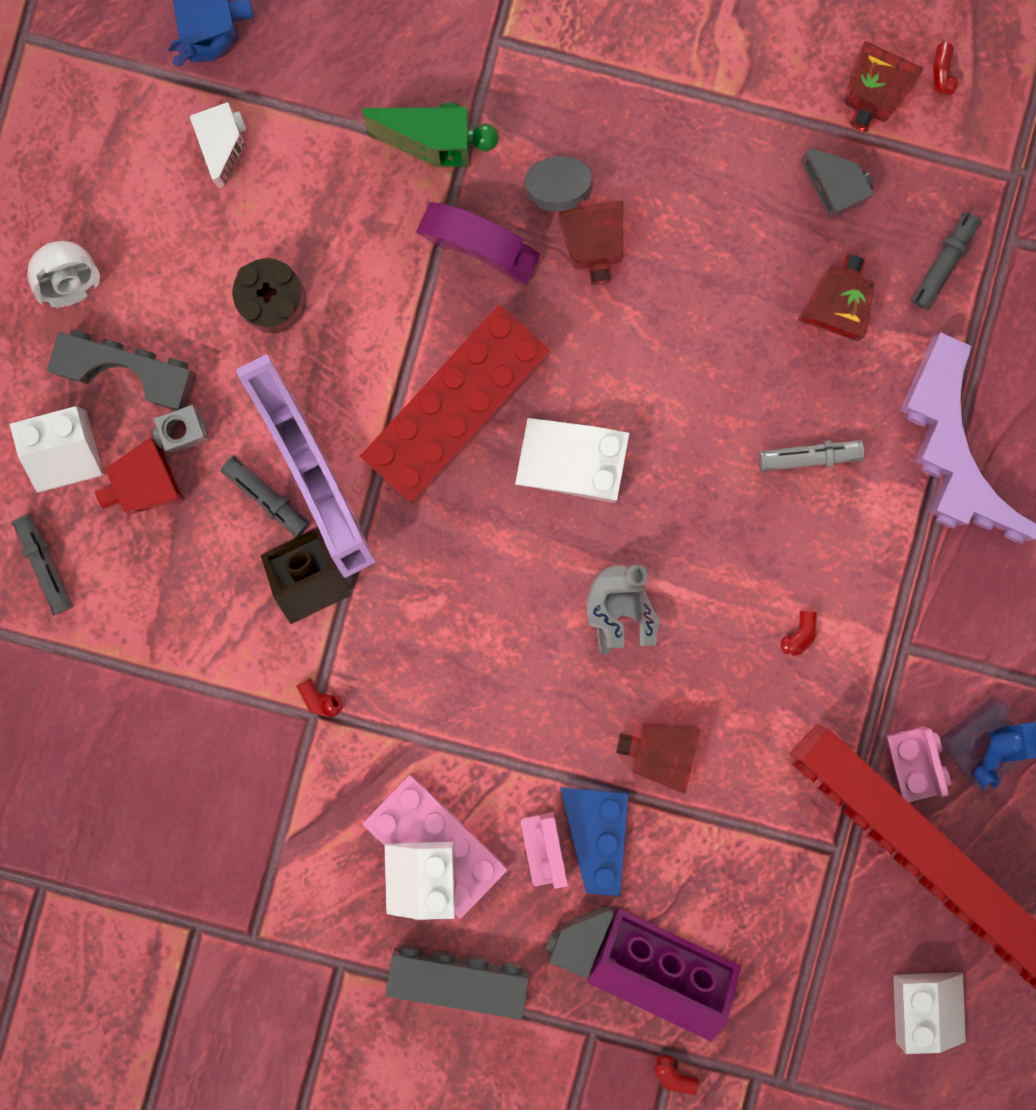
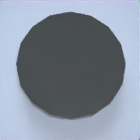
(558, 183)

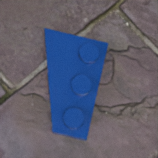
(598, 835)

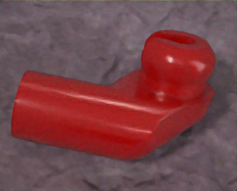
(941, 66)
(803, 637)
(319, 703)
(671, 1079)

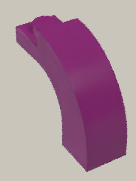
(479, 238)

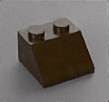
(304, 576)

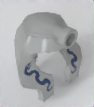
(619, 593)

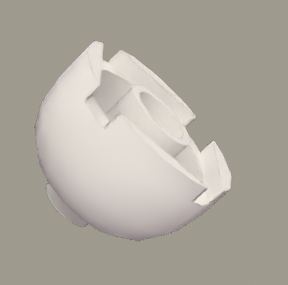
(61, 273)

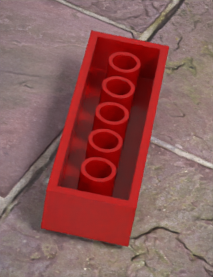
(456, 404)

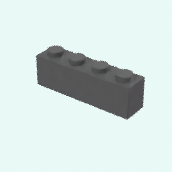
(457, 982)

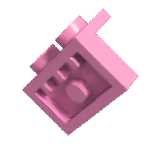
(917, 764)
(544, 850)

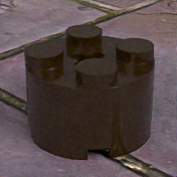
(255, 281)

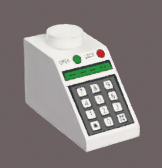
(220, 139)

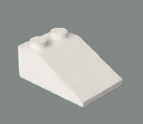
(572, 459)

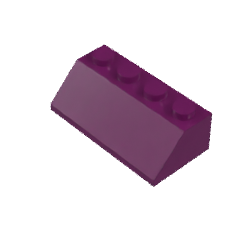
(665, 975)

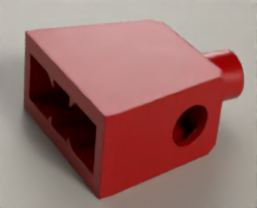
(140, 481)

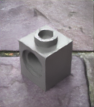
(195, 429)

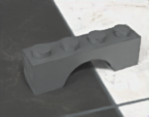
(83, 360)

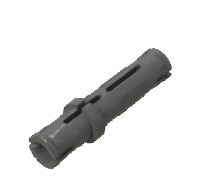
(953, 249)
(275, 505)
(42, 563)

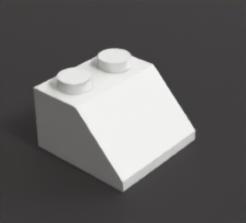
(57, 448)
(420, 880)
(929, 1012)

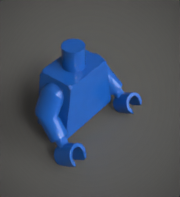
(207, 28)
(1006, 745)

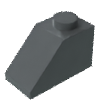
(837, 182)
(579, 940)

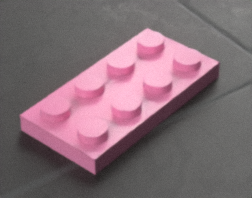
(418, 817)

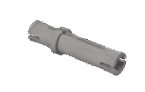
(822, 454)

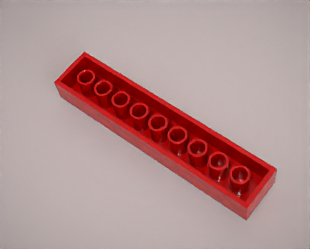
(920, 848)

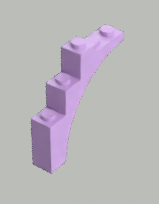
(945, 451)
(308, 465)

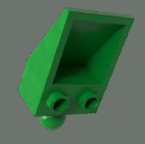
(431, 133)

